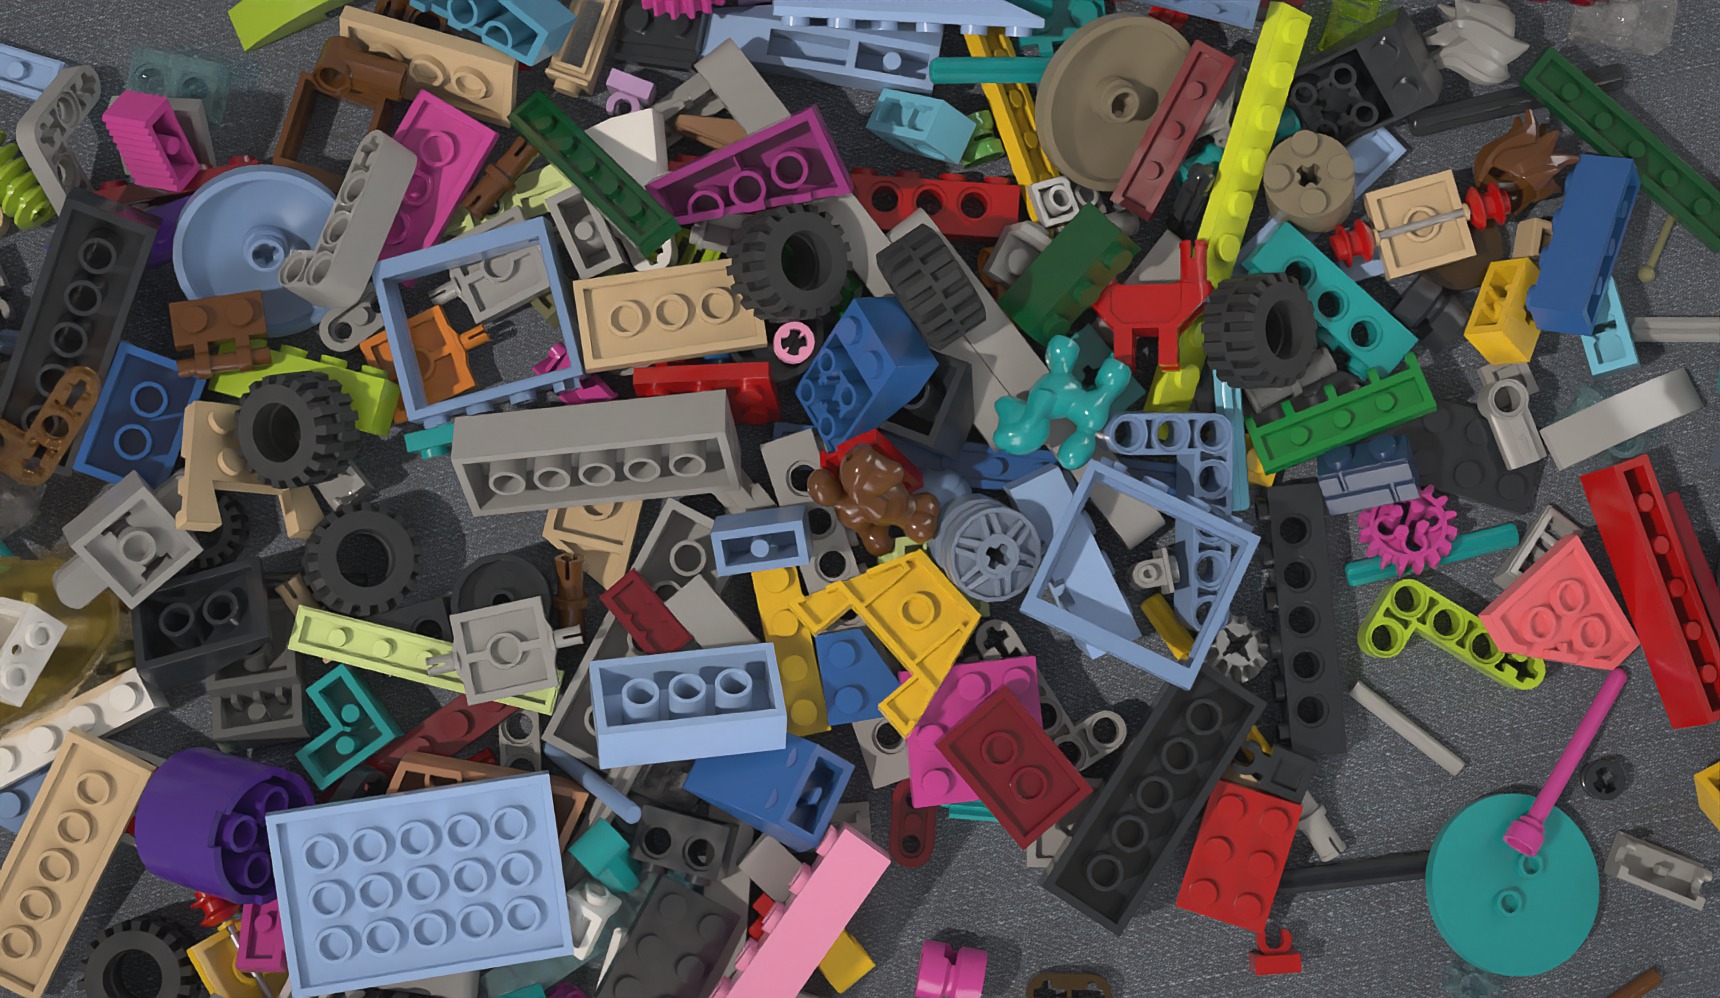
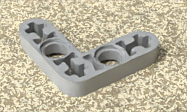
(50, 147)

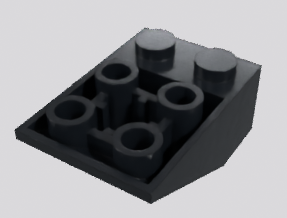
(1365, 80)

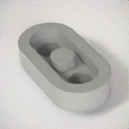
(360, 316)

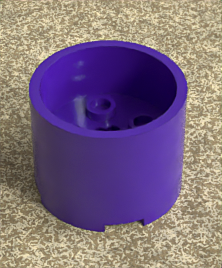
(207, 823)

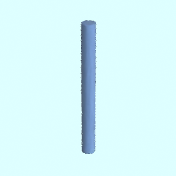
(593, 783)

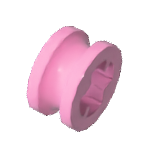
(803, 352)

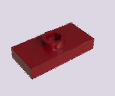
(645, 615)

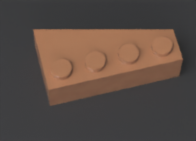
(428, 770)

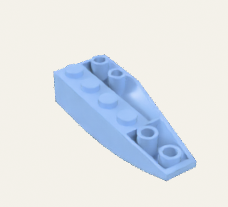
(927, 14)
(828, 55)

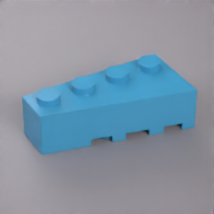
(516, 27)

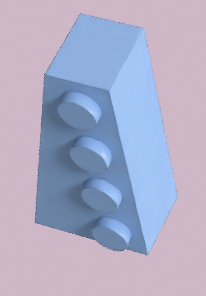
(1083, 573)

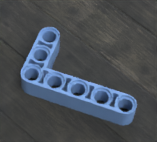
(1192, 458)

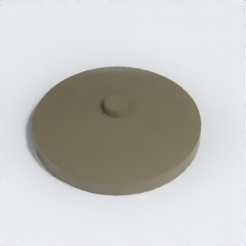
(1105, 95)

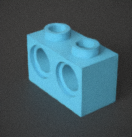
(921, 125)
(1611, 345)

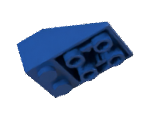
(864, 370)
(776, 791)

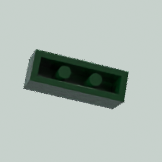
(1068, 275)

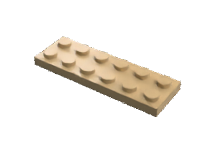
(63, 855)

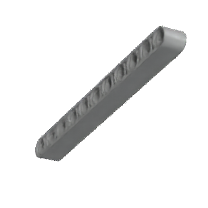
(756, 106)

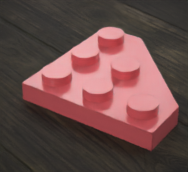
(1561, 612)

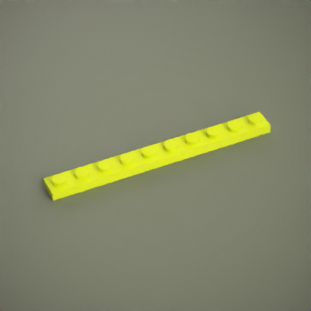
(1237, 186)

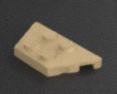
(599, 534)

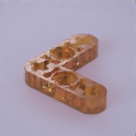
(19, 443)

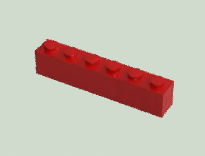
(1657, 589)

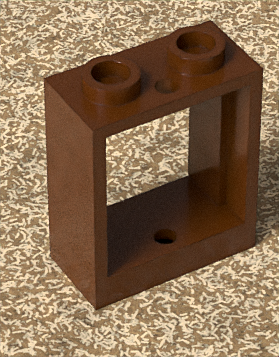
(299, 117)

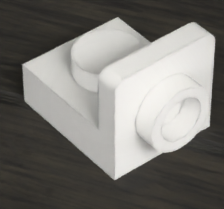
(588, 911)

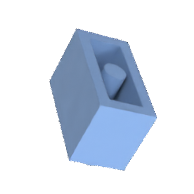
(762, 540)

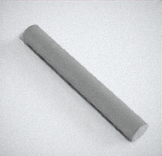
(1406, 727)

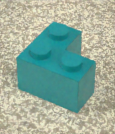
(357, 731)

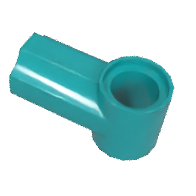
(606, 857)

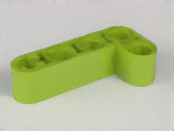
(1456, 642)

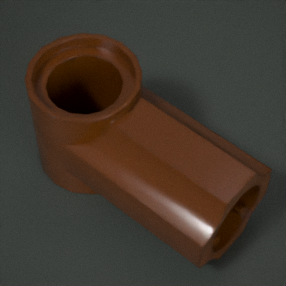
(346, 67)

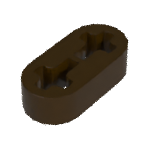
(1067, 980)

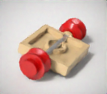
(1419, 225)

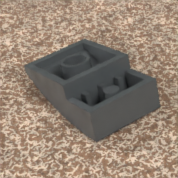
(264, 693)

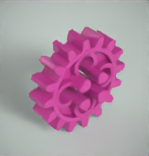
(1392, 548)

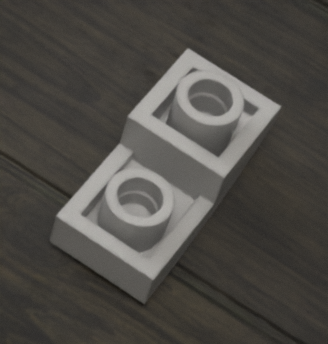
(1060, 200)
(708, 616)
(770, 866)

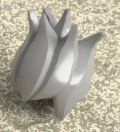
(1476, 41)

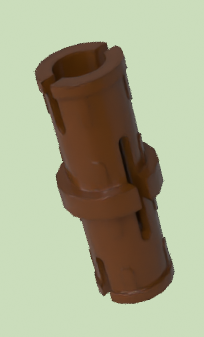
(500, 178)
(570, 594)

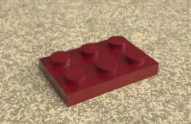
(1013, 766)

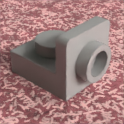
(1015, 251)

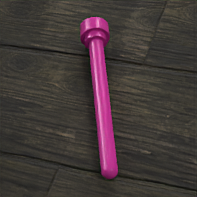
(1527, 832)

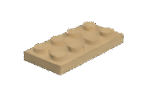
(451, 68)
(663, 316)

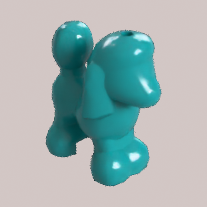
(1058, 395)

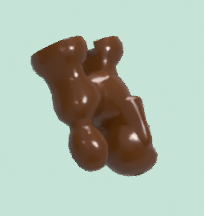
(874, 499)

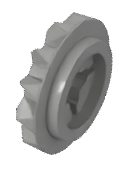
(1253, 651)

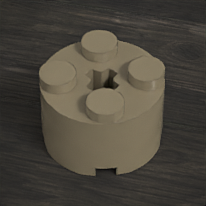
(1309, 159)

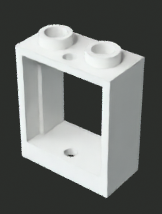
(36, 636)

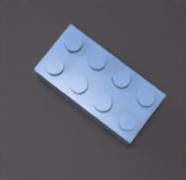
(687, 705)

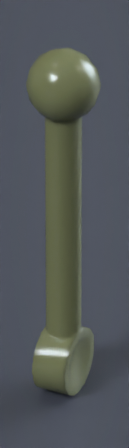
(1647, 273)

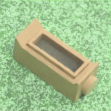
(585, 48)

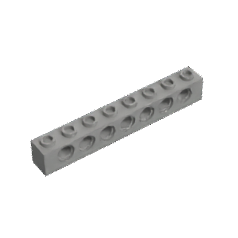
(884, 762)

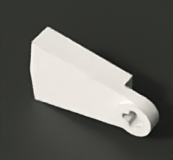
(640, 149)

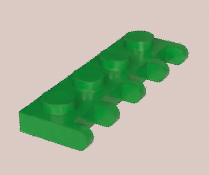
(1342, 418)

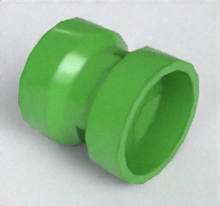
(982, 144)

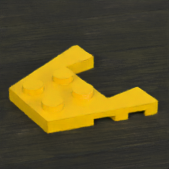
(913, 615)

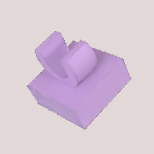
(629, 90)

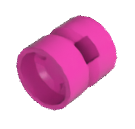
(950, 972)

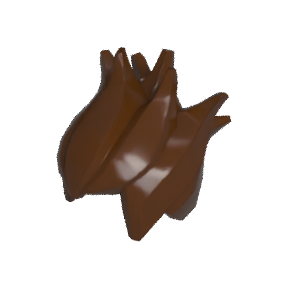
(1523, 163)

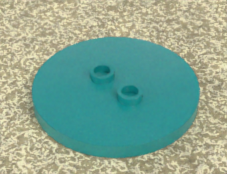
(1508, 907)

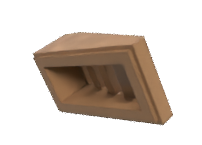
(708, 130)

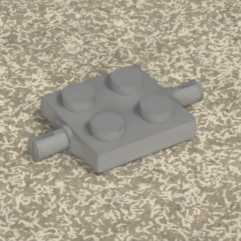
(500, 282)
(504, 650)

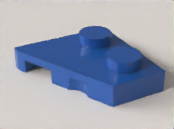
(852, 676)

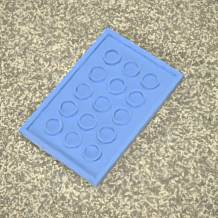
(419, 884)

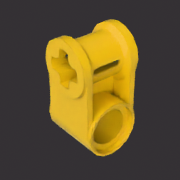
(845, 962)

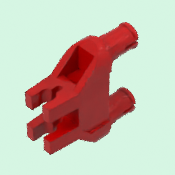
(1157, 309)

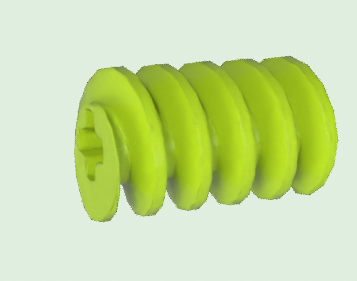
(20, 191)

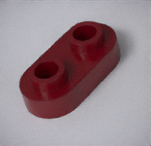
(910, 821)

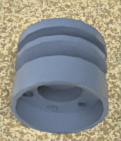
(965, 533)

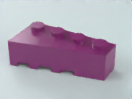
(765, 169)

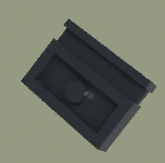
(659, 40)

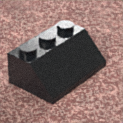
(940, 412)

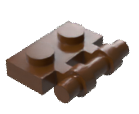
(218, 322)

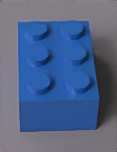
(138, 418)

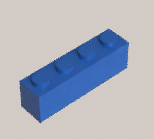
(1583, 244)

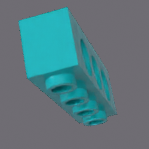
(1386, 336)

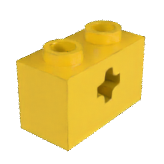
(1500, 321)

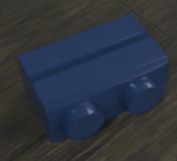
(1368, 474)

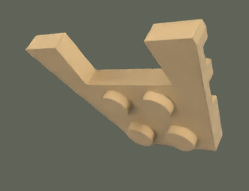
(215, 464)

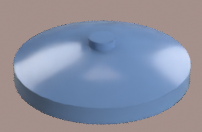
(241, 233)

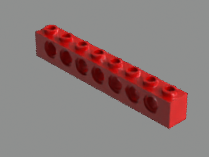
(996, 194)

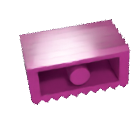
(151, 141)

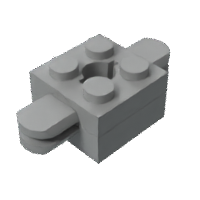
(128, 559)

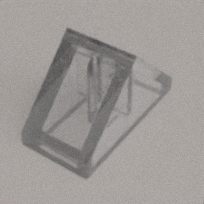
(664, 784)

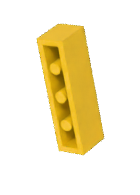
(793, 650)

